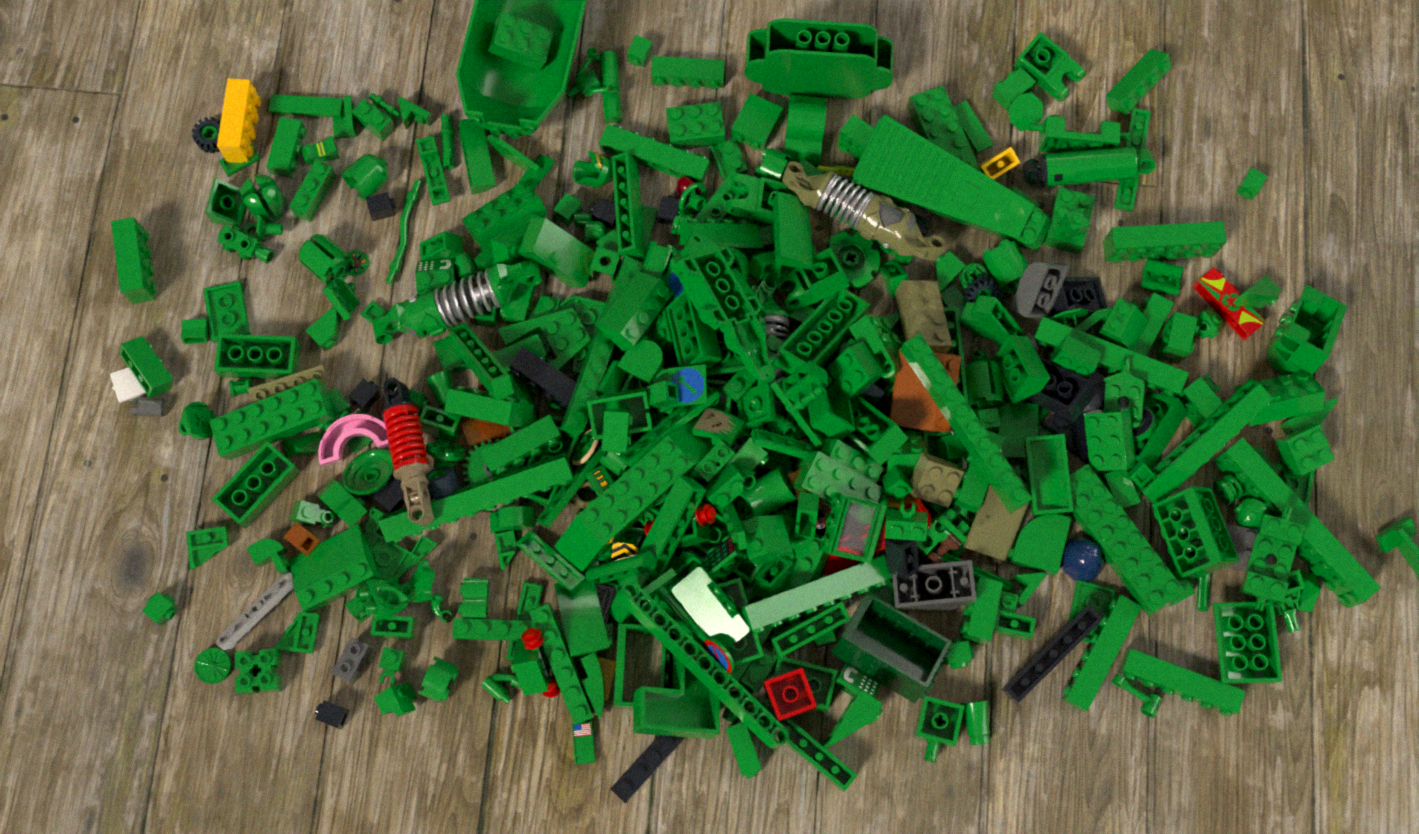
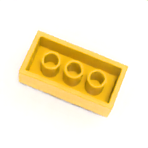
(238, 121)

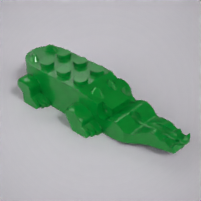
(722, 302)

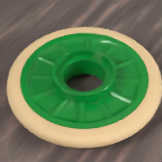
(584, 448)

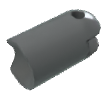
(147, 407)

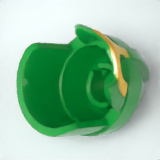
(593, 173)

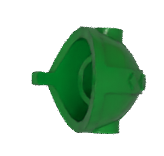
(1250, 512)

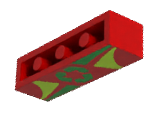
(1220, 297)

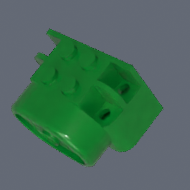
(1305, 333)

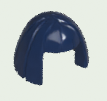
(1082, 559)

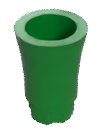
(439, 385)
(977, 722)

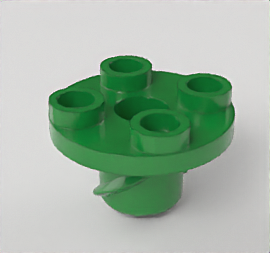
(444, 453)

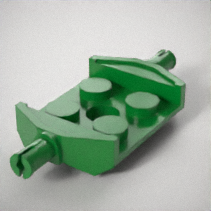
(1125, 385)

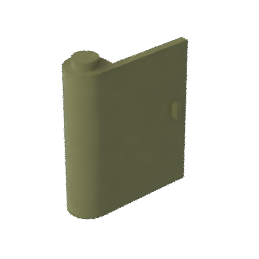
(994, 528)

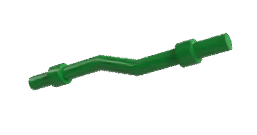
(395, 264)

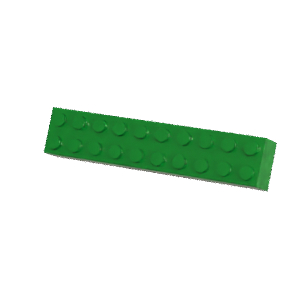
(1318, 546)

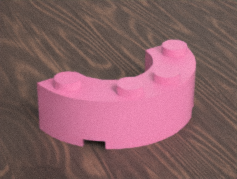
(345, 429)

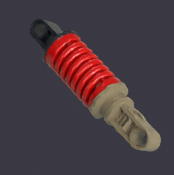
(407, 450)

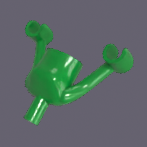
(589, 83)

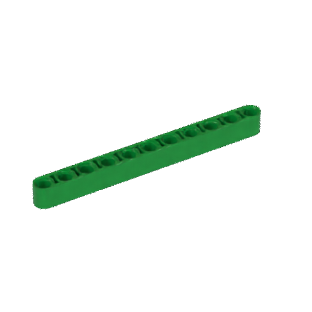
(712, 667)

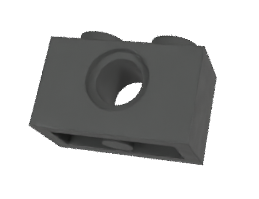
(352, 660)

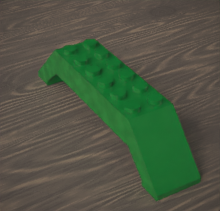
(631, 496)

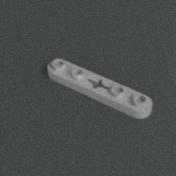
(255, 612)

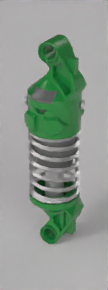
(438, 309)

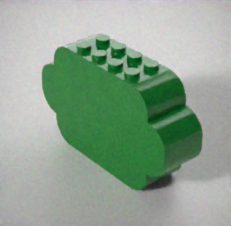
(819, 58)

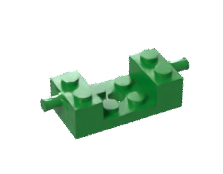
(1056, 140)
(1275, 537)

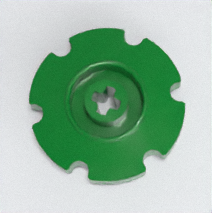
(860, 251)

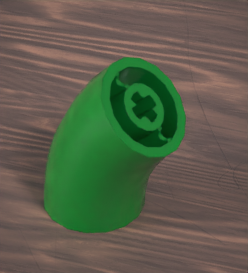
(766, 497)

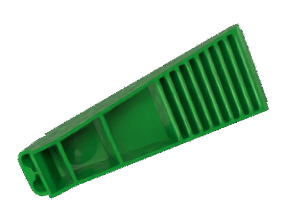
(931, 179)

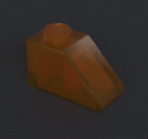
(480, 431)

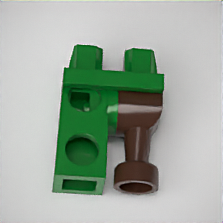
(944, 532)

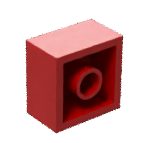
(789, 694)

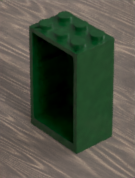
(892, 648)

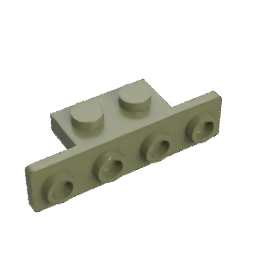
(284, 383)

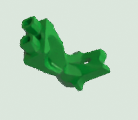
(384, 593)

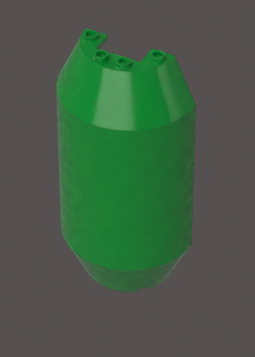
(507, 94)

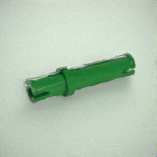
(447, 141)

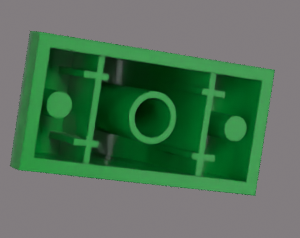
(805, 128)

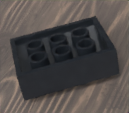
(1075, 432)

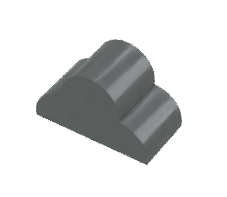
(936, 587)

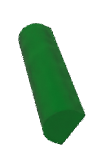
(610, 74)
(621, 568)

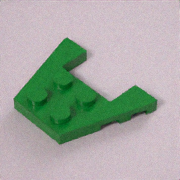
(389, 557)

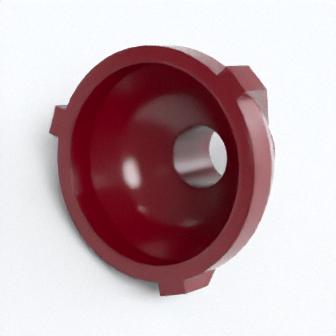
(682, 184)

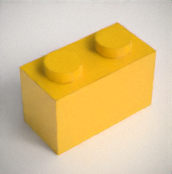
(999, 163)

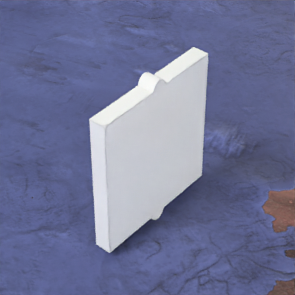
(126, 385)

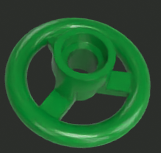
(695, 201)

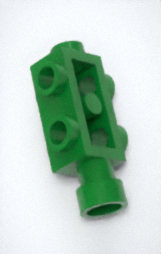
(238, 242)

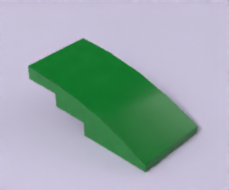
(582, 619)

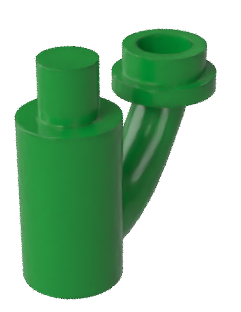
(492, 686)

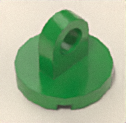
(196, 421)

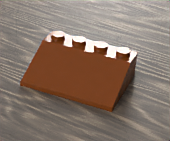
(911, 401)

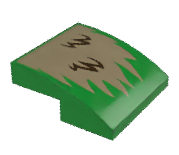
(718, 426)

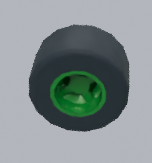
(442, 482)

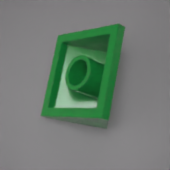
(225, 204)

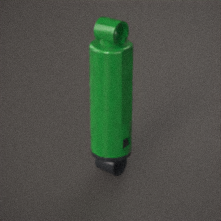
(1088, 166)

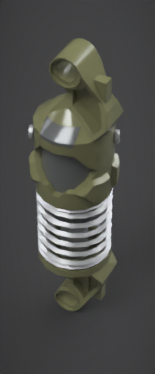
(870, 214)

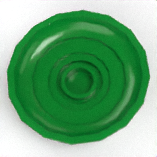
(368, 472)

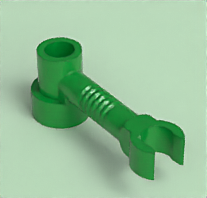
(1150, 703)

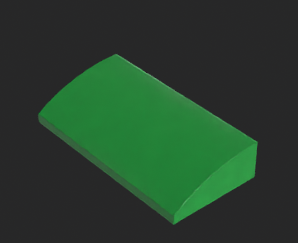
(792, 231)
(1048, 474)

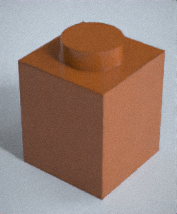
(301, 539)

